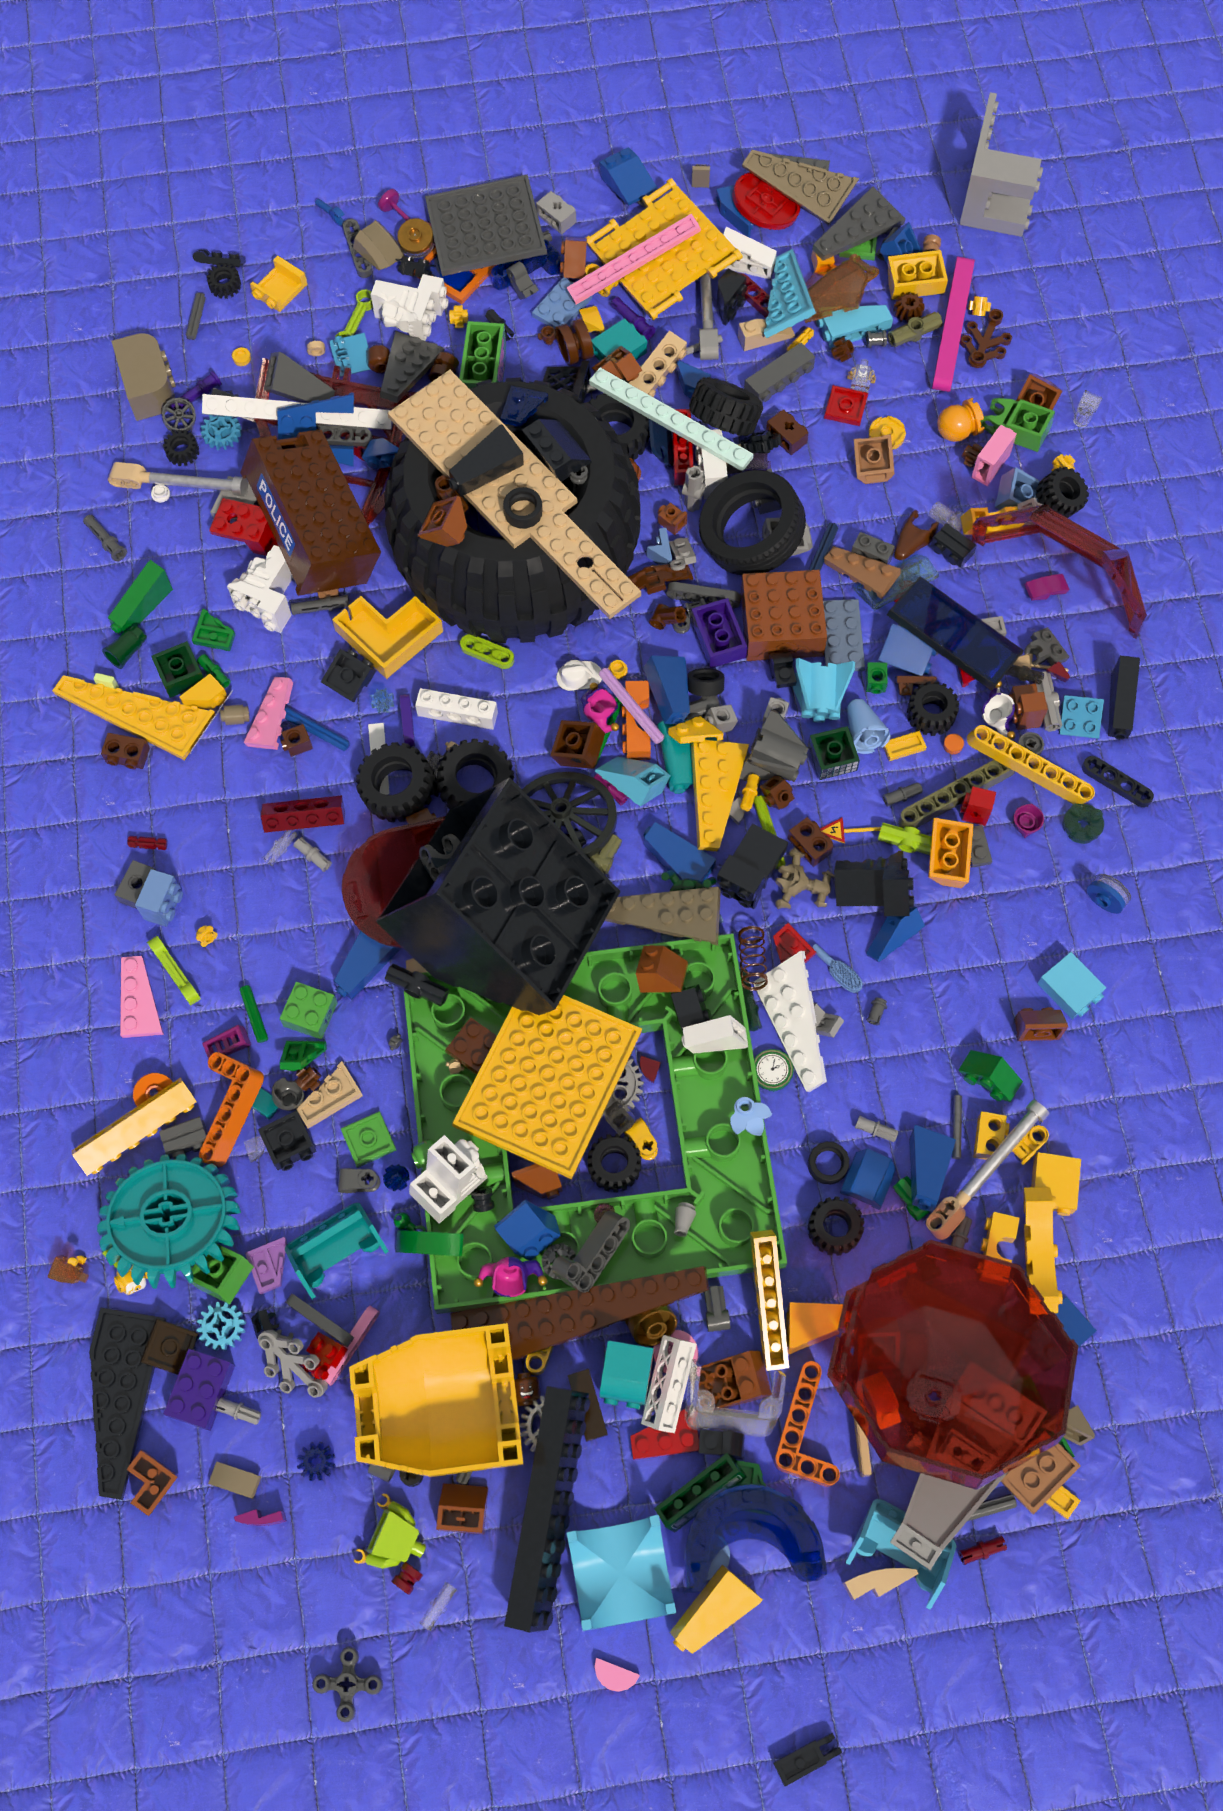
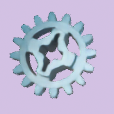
(211, 1328)

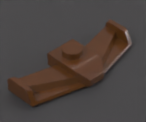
(655, 576)

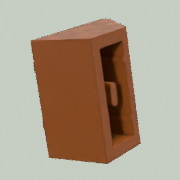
(462, 1508)

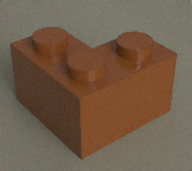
(574, 257)
(621, 364)
(1029, 706)
(156, 1478)

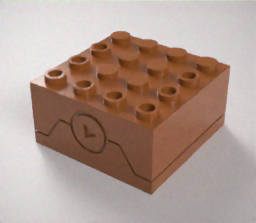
(783, 614)

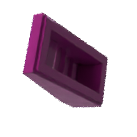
(229, 1049)

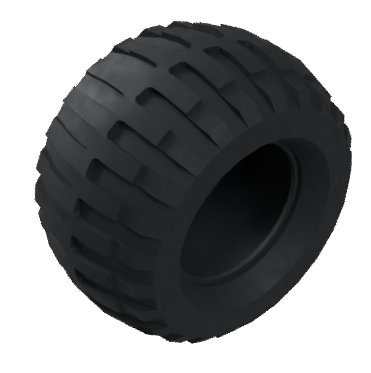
(483, 579)

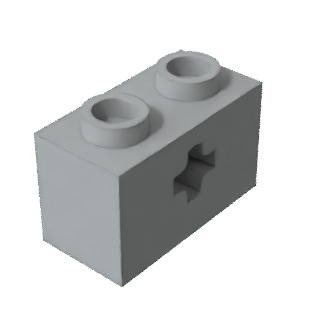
(556, 212)

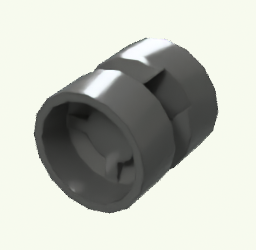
(1032, 742)

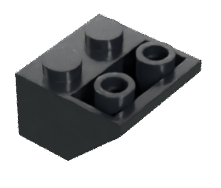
(730, 294)

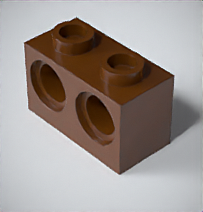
(126, 746)
(806, 844)

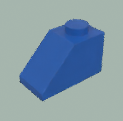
(688, 377)

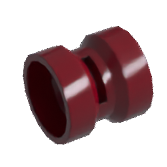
(407, 1578)

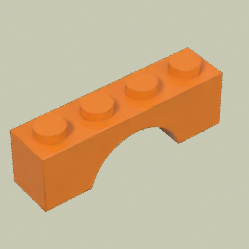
(637, 741)

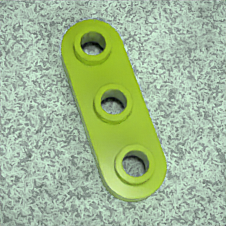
(481, 646)

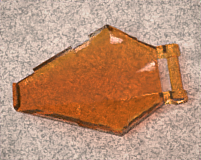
(839, 286)

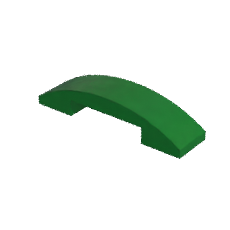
(429, 1243)

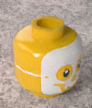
(127, 1285)

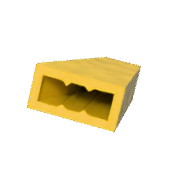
(714, 1610)

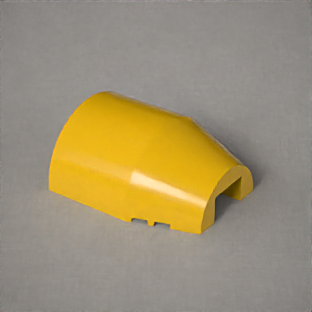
(439, 1404)

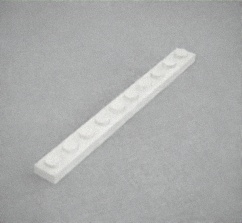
(268, 410)

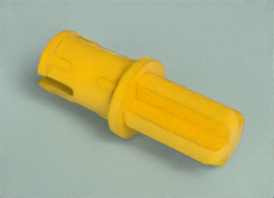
(750, 792)

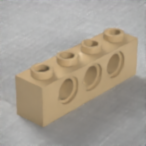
(669, 344)

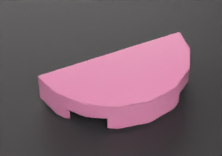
(613, 1676)

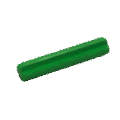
(253, 1014)

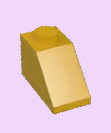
(205, 694)

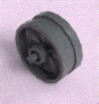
(178, 414)

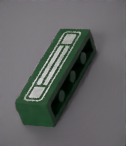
(690, 1498)

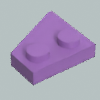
(268, 1264)

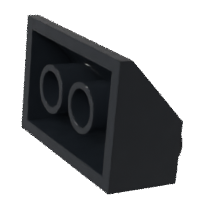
(555, 447)

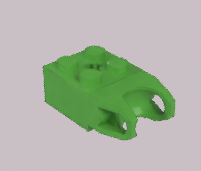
(1022, 417)

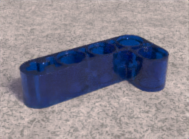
(549, 262)

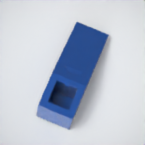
(730, 212)
(379, 453)
(894, 933)

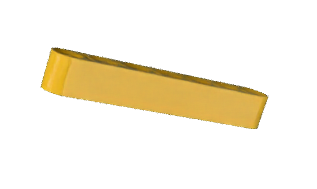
(1020, 765)

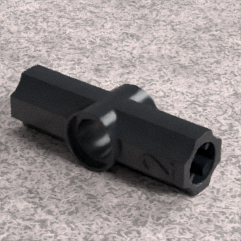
(417, 985)

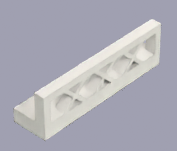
(672, 1384)

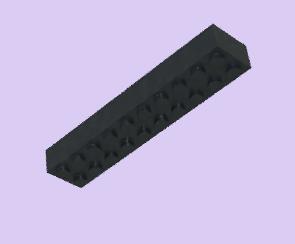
(547, 1510)

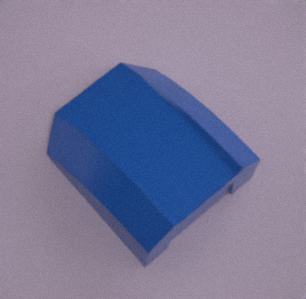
(900, 243)
(869, 1178)

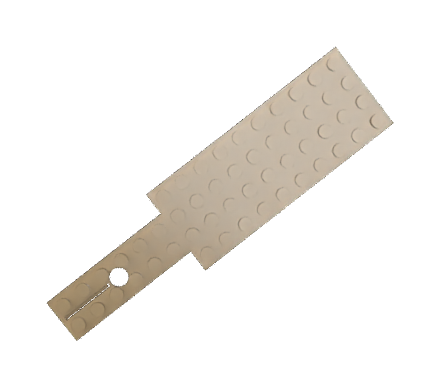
(447, 423)

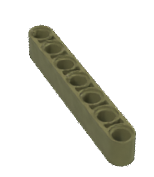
(951, 797)

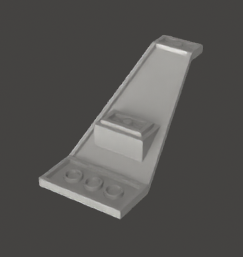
(936, 1516)

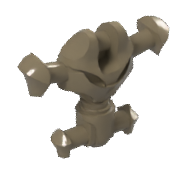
(795, 881)

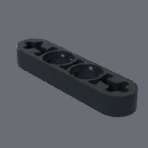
(1119, 778)

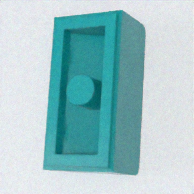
(264, 1105)

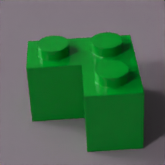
(991, 1073)

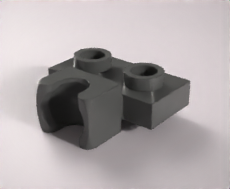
(1046, 647)

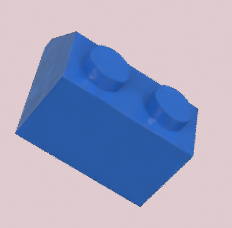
(528, 1229)

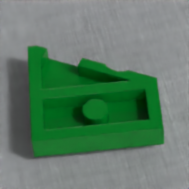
(212, 633)
(300, 1053)

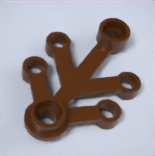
(994, 318)

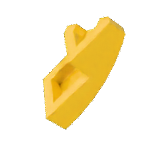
(592, 319)

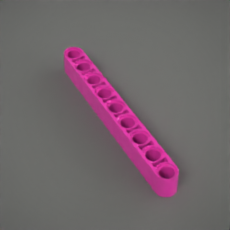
(953, 324)

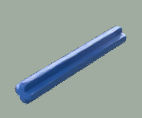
(317, 729)

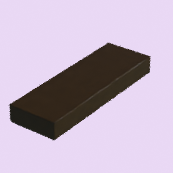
(594, 1420)

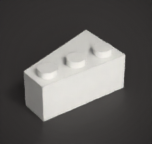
(757, 258)

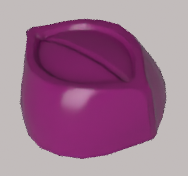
(1028, 819)

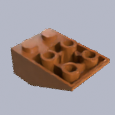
(736, 1379)

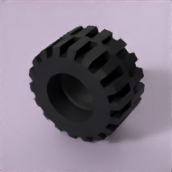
(1072, 487)
(936, 695)
(614, 1145)
(848, 1213)

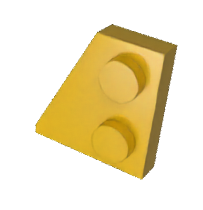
(694, 731)

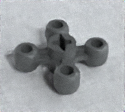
(362, 1684)

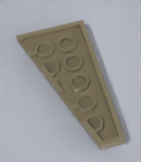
(807, 185)
(674, 913)

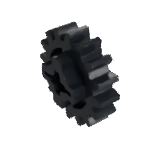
(761, 442)

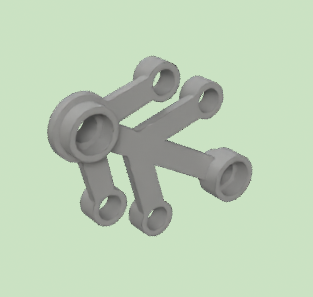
(273, 1344)

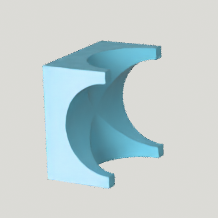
(621, 1573)

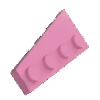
(268, 720)
(138, 1006)

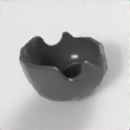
(287, 1094)

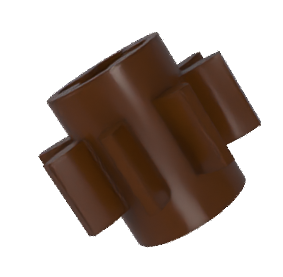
(842, 349)
(970, 454)
(308, 1078)

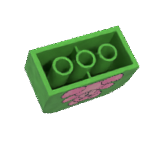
(483, 353)

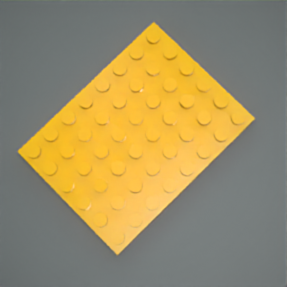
(548, 1083)

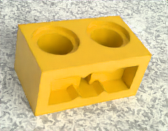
(986, 1135)

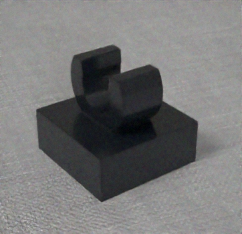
(262, 1323)

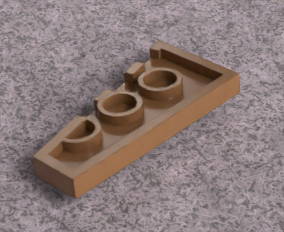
(867, 571)

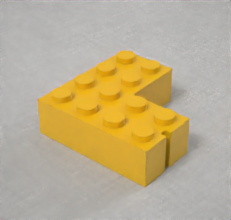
(388, 641)

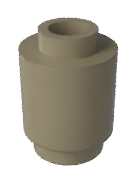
(235, 714)

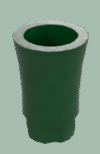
(124, 647)

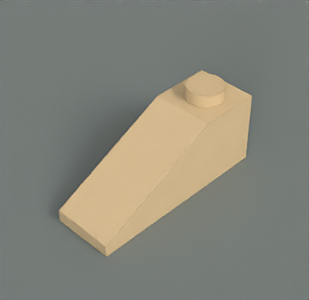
(752, 334)

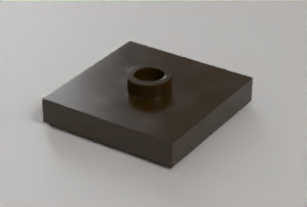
(168, 1346)

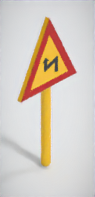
(836, 830)

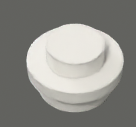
(160, 493)

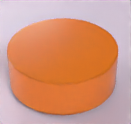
(953, 744)

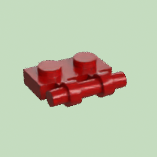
(328, 1352)

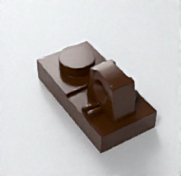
(905, 683)

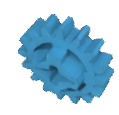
(219, 431)

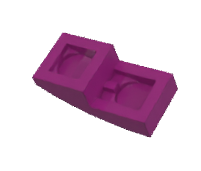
(1045, 586)
(255, 1518)

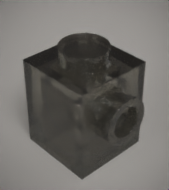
(619, 1117)

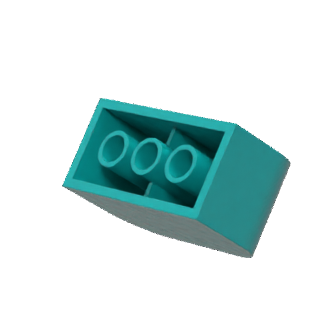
(626, 1374)

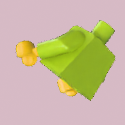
(393, 1538)

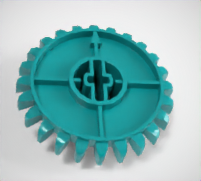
(168, 1219)

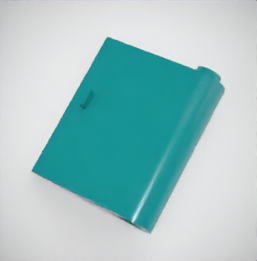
(677, 760)

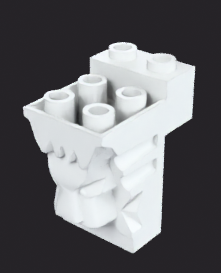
(409, 307)
(262, 590)
(448, 1178)

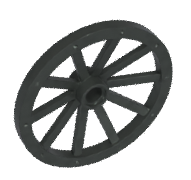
(563, 811)

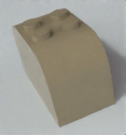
(144, 374)

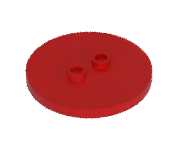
(763, 203)

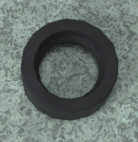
(519, 494)
(705, 682)
(828, 1146)

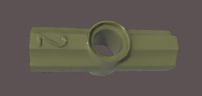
(915, 329)
(604, 858)

